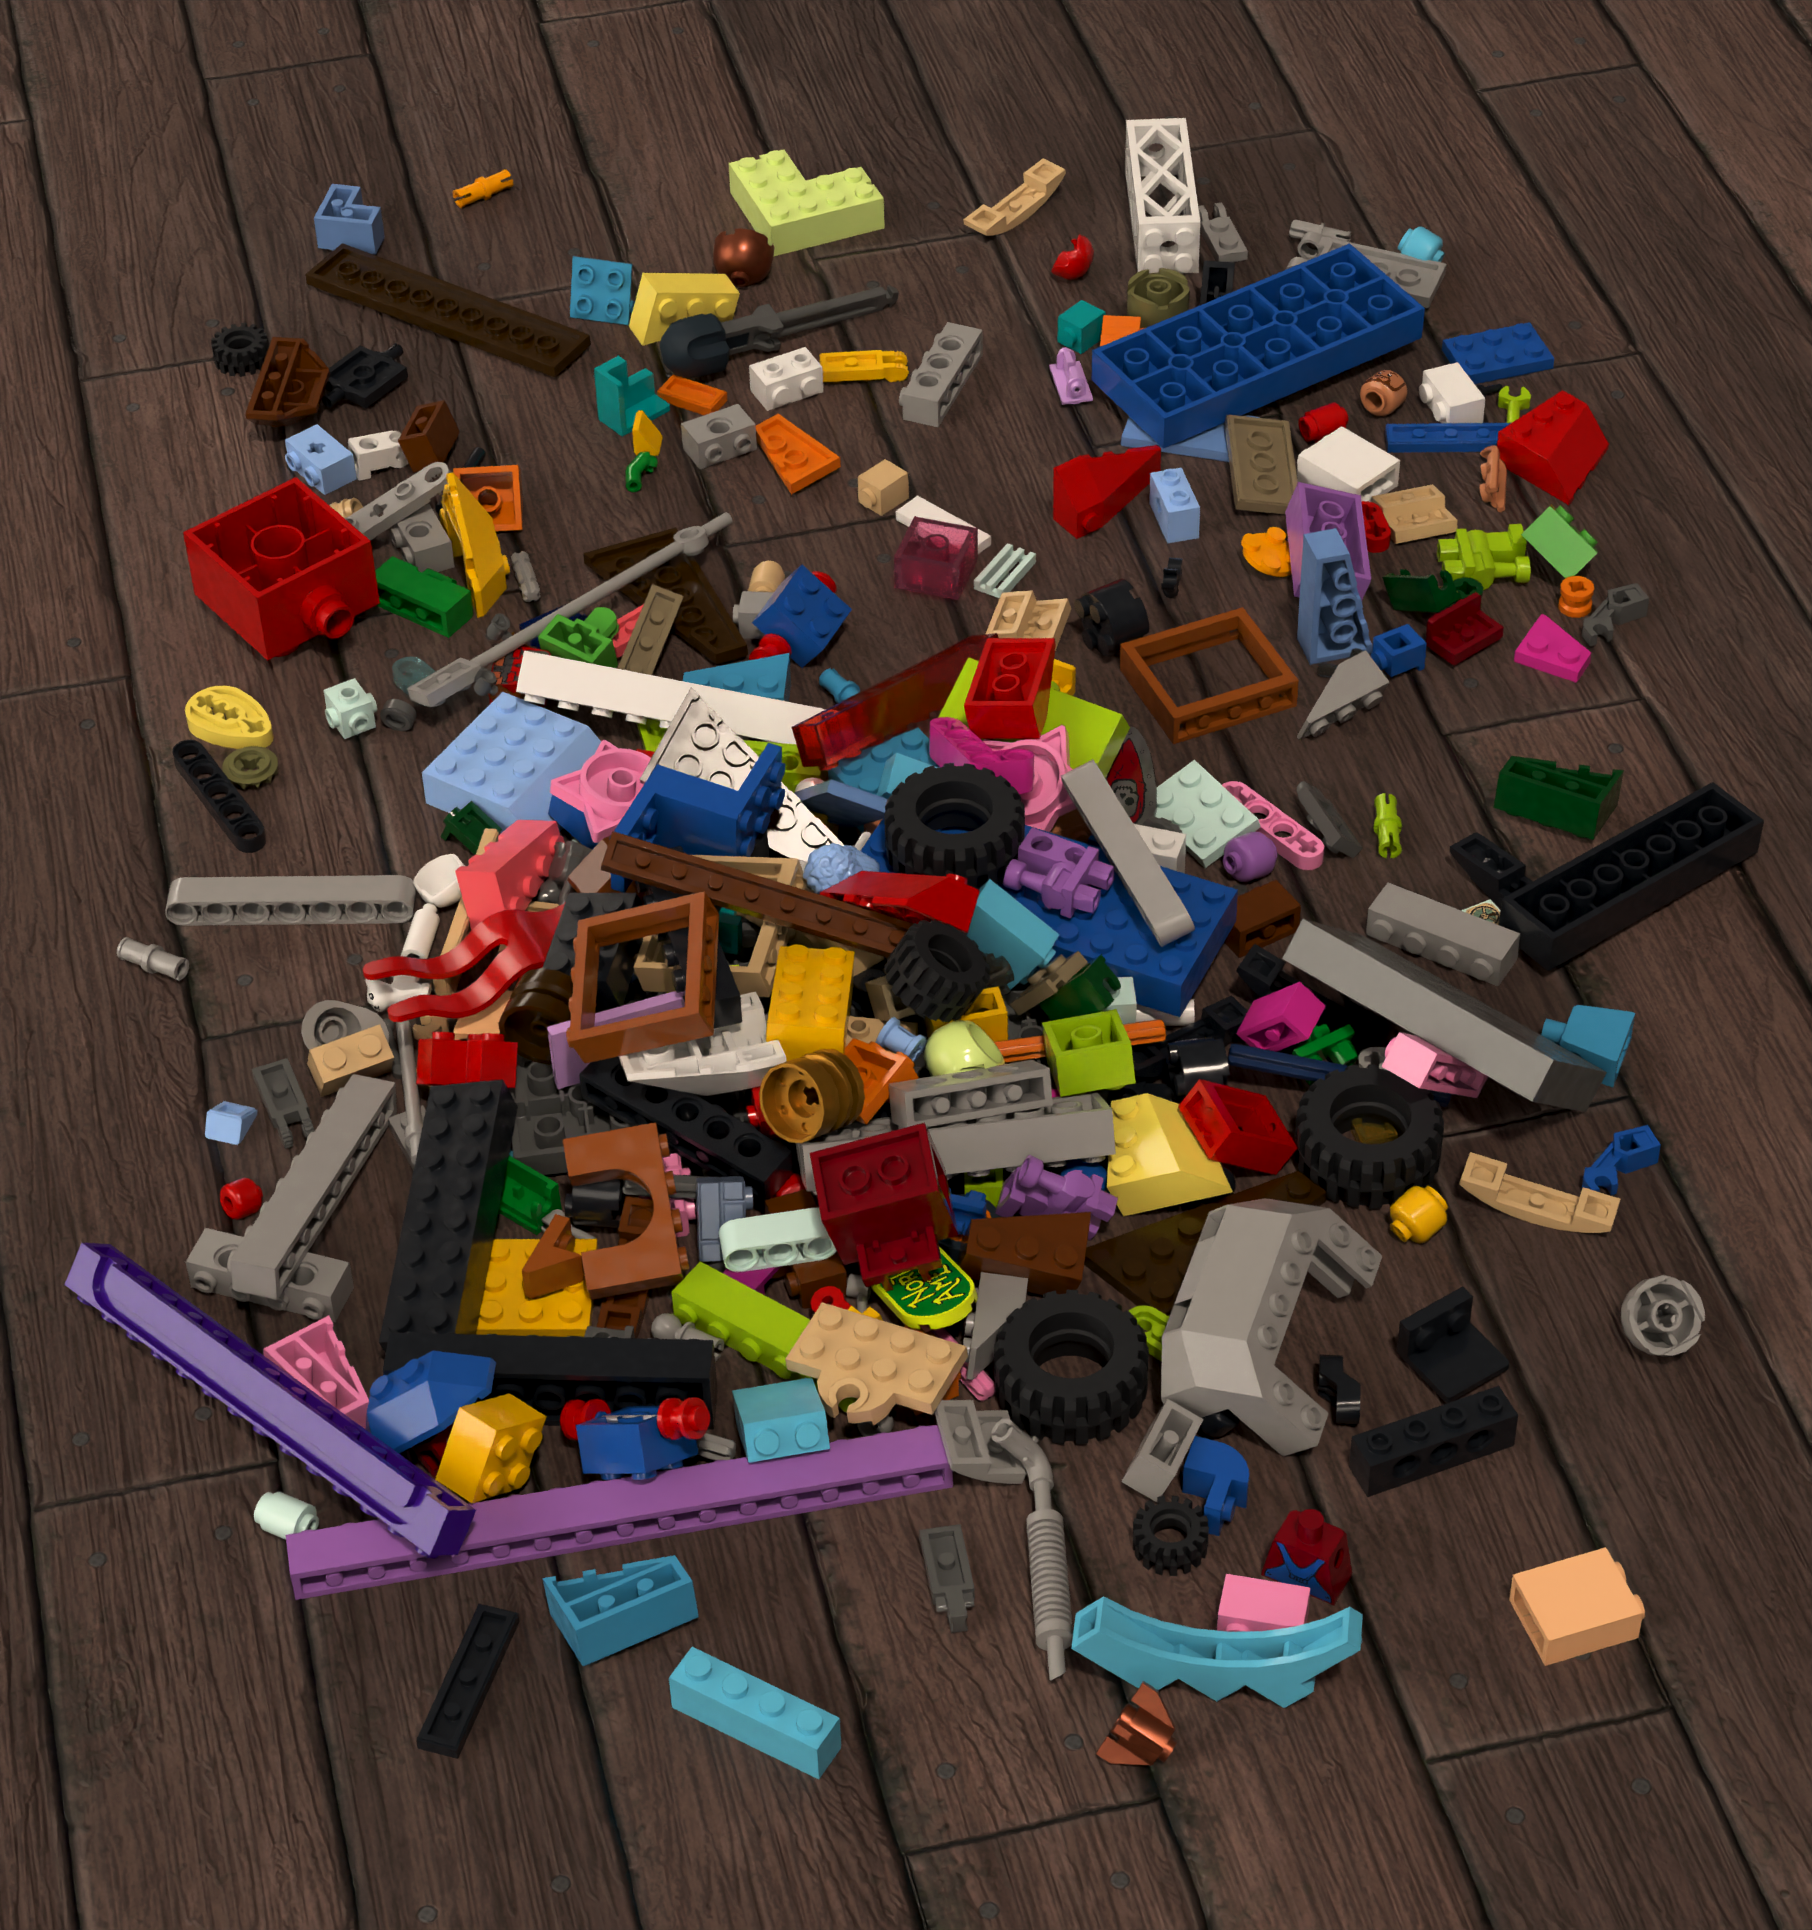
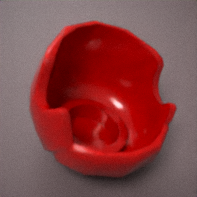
(1074, 263)

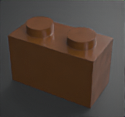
(428, 435)
(1263, 918)

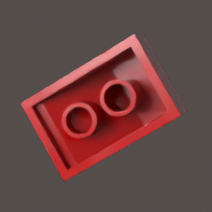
(1011, 688)

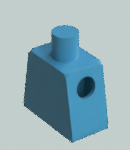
(1596, 1036)

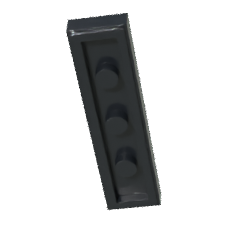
(468, 1681)

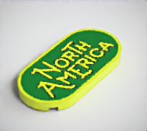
(933, 1302)

